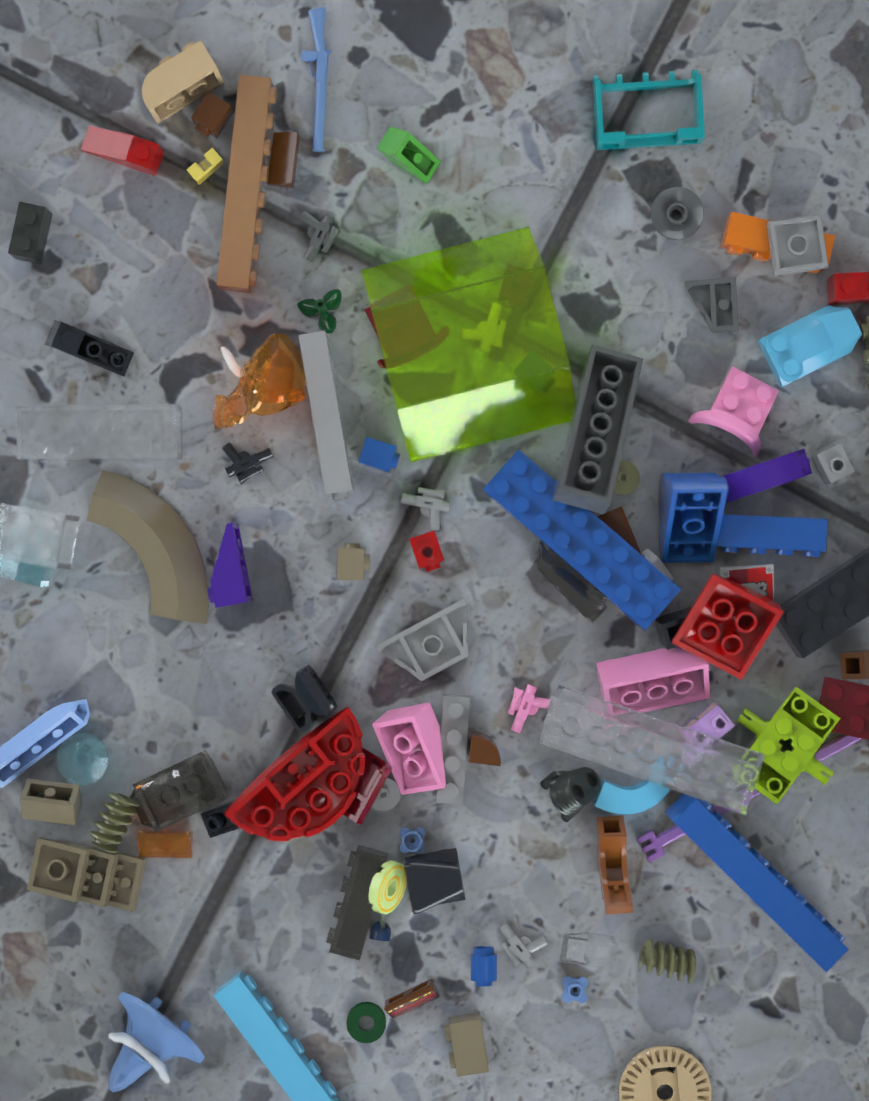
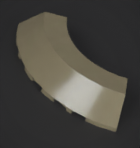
(161, 543)

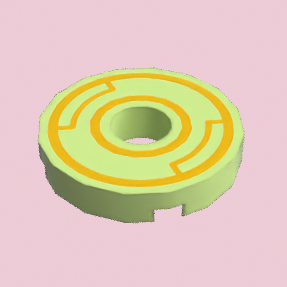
(388, 887)

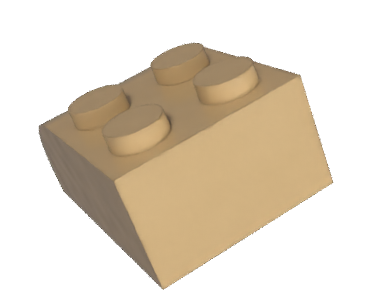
(180, 81)

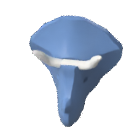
(148, 1043)

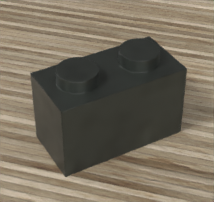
(30, 233)

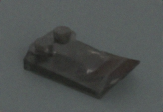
(586, 601)
(178, 791)

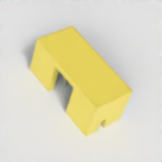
(207, 167)

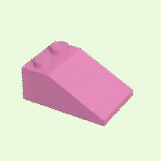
(412, 747)

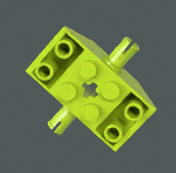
(805, 727)

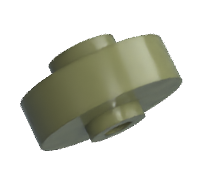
(627, 478)

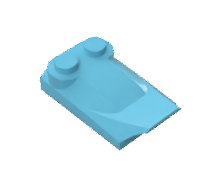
(810, 343)

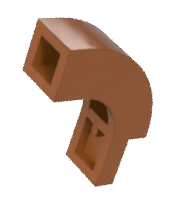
(613, 864)

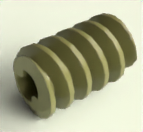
(114, 822)
(667, 959)

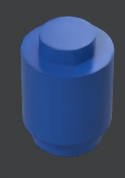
(483, 965)

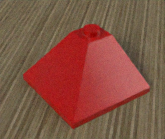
(728, 625)

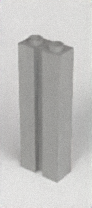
(326, 415)

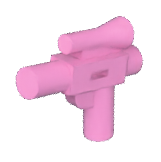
(525, 704)

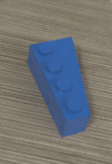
(773, 533)

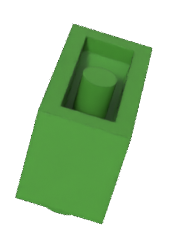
(408, 154)

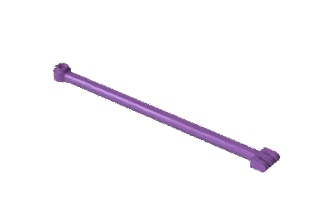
(673, 833)

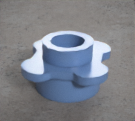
(408, 846)
(571, 982)

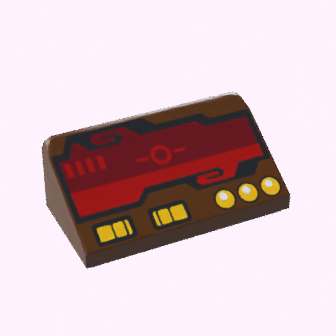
(411, 999)

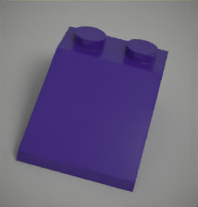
(230, 575)

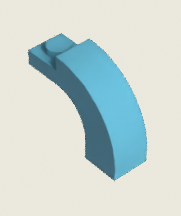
(629, 799)

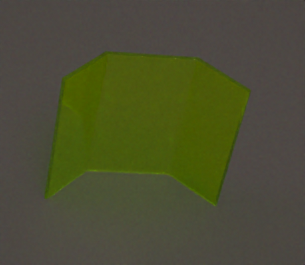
(471, 344)

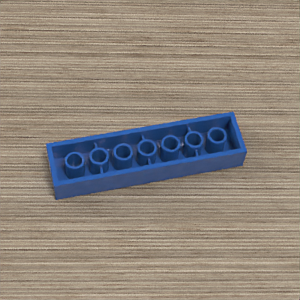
(582, 541)
(760, 883)

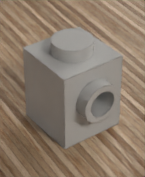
(833, 465)

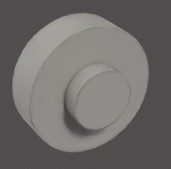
(388, 796)

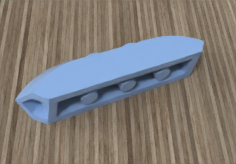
(41, 738)

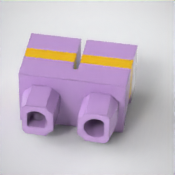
(711, 722)

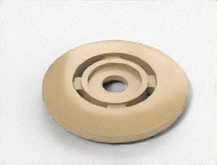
(688, 1079)

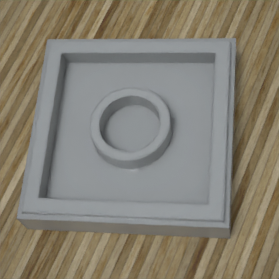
(797, 245)

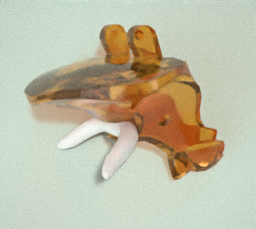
(266, 384)

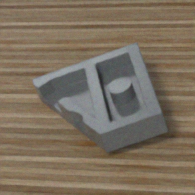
(716, 302)

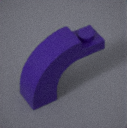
(767, 475)

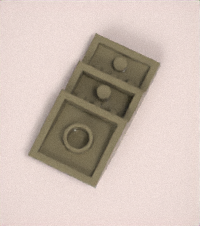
(86, 874)

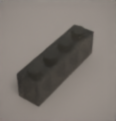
(355, 910)

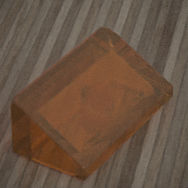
(165, 844)

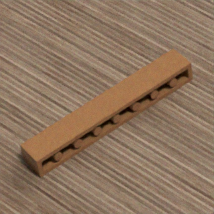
(245, 184)

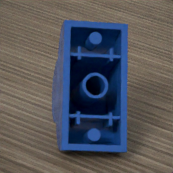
(690, 516)

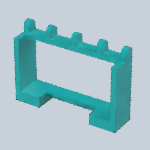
(682, 136)

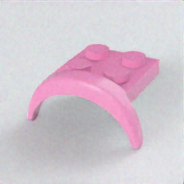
(740, 408)

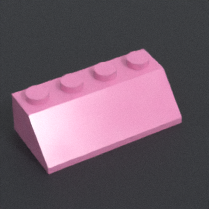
(654, 679)

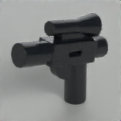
(244, 464)

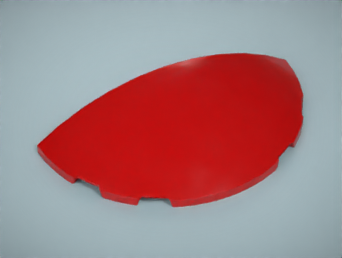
(306, 784)

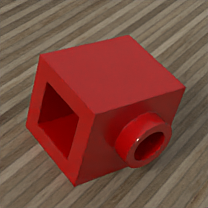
(427, 551)

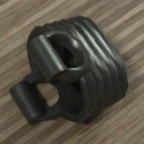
(572, 790)

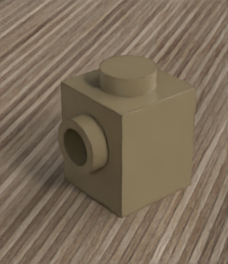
(352, 562)

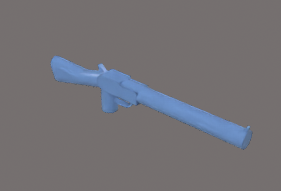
(317, 22)

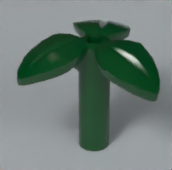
(330, 301)

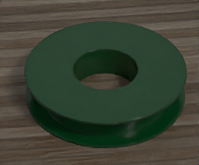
(366, 1035)

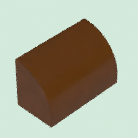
(483, 750)

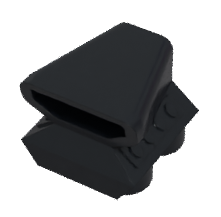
(304, 698)
(434, 879)

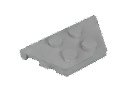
(431, 642)

